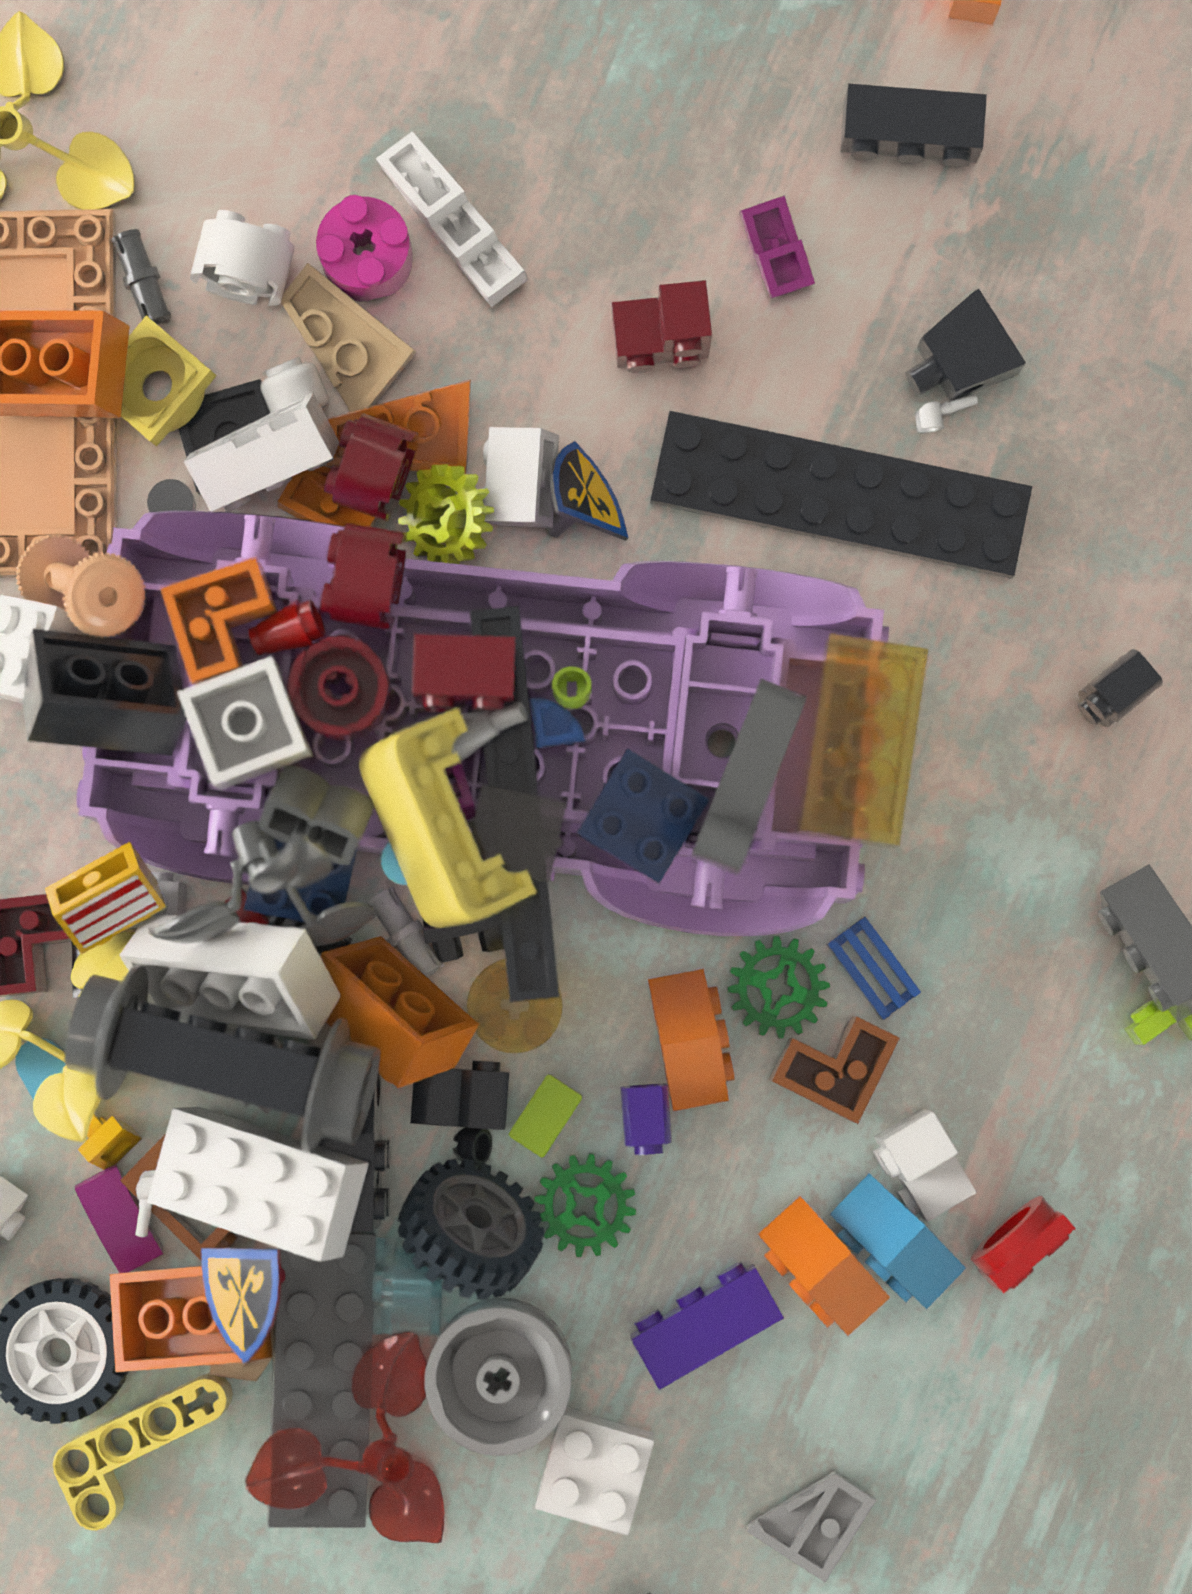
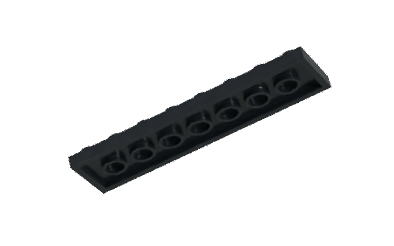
(841, 494)

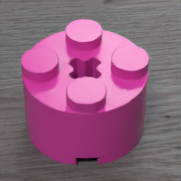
(355, 224)

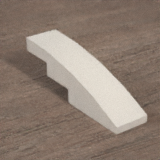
(452, 218)

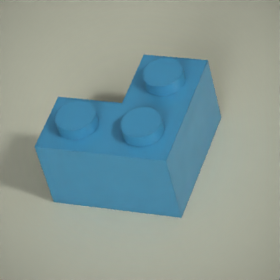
(898, 1243)

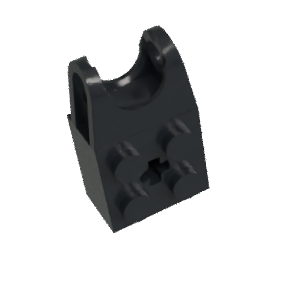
(369, 1147)

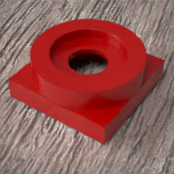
(1020, 1243)

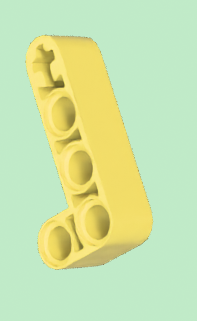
(146, 1437)

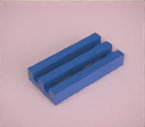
(897, 1000)

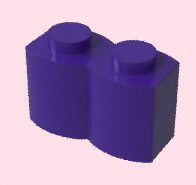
(646, 1117)

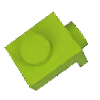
(1151, 1021)

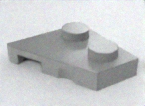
(815, 1523)

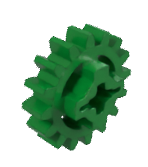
(798, 994)
(602, 1191)

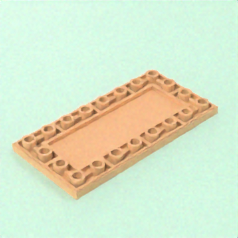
(57, 470)

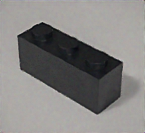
(913, 124)

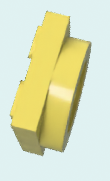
(152, 351)

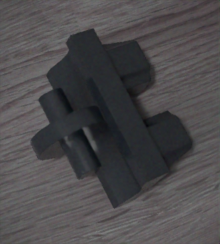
(447, 940)

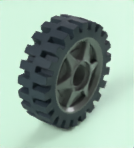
(470, 1229)

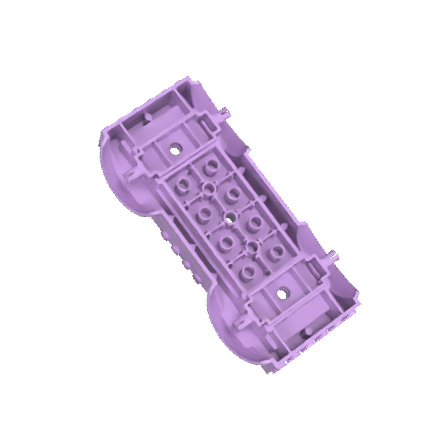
(668, 665)

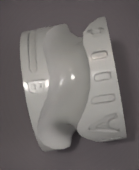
(473, 1403)

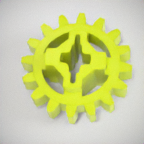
(446, 515)

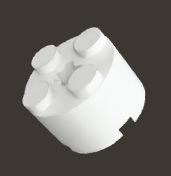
(243, 259)

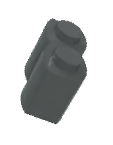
(320, 811)

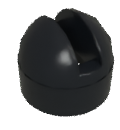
(473, 1145)

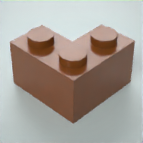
(840, 1081)

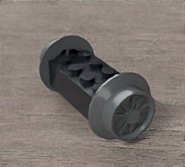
(121, 1032)

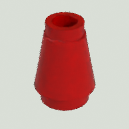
(288, 629)

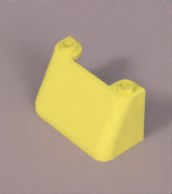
(429, 829)

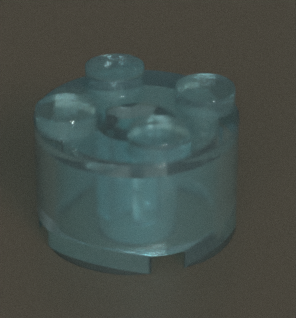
(406, 1296)

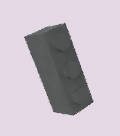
(1154, 936)

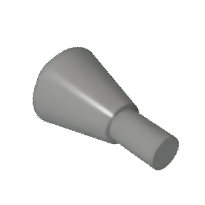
(484, 726)

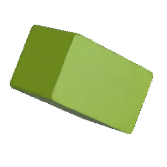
(545, 1115)

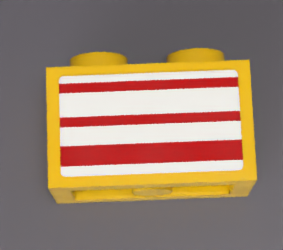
(105, 898)

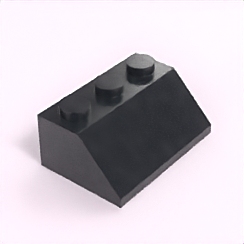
(102, 693)

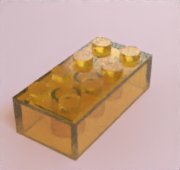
(862, 741)

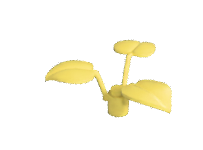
(96, 168)
(69, 1098)

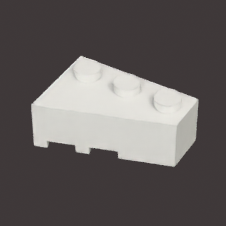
(263, 454)

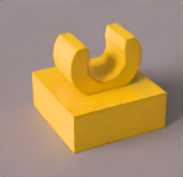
(108, 1141)

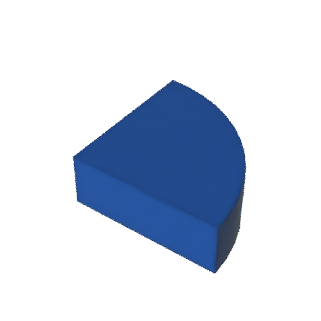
(554, 724)

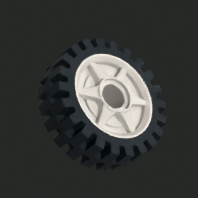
(28, 1370)

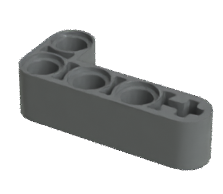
(749, 777)

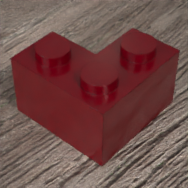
(663, 328)
(463, 669)
(24, 929)

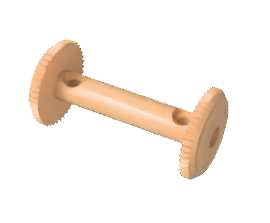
(98, 592)

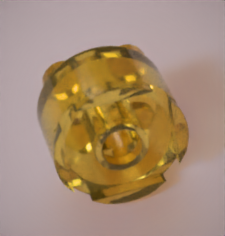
(495, 1023)

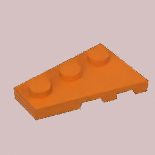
(437, 416)

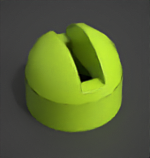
(583, 690)

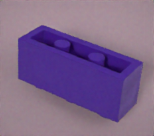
(705, 1324)

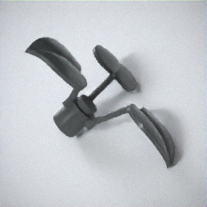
(295, 866)

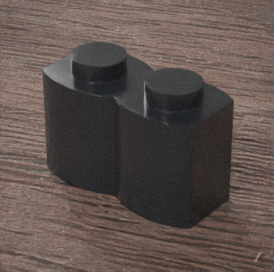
(1118, 689)
(463, 1097)

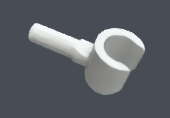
(930, 417)
(143, 1190)

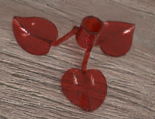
(410, 1500)

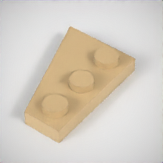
(347, 340)

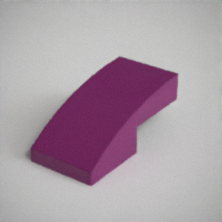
(777, 247)
(114, 1217)

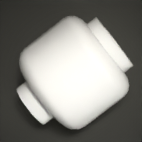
(292, 382)

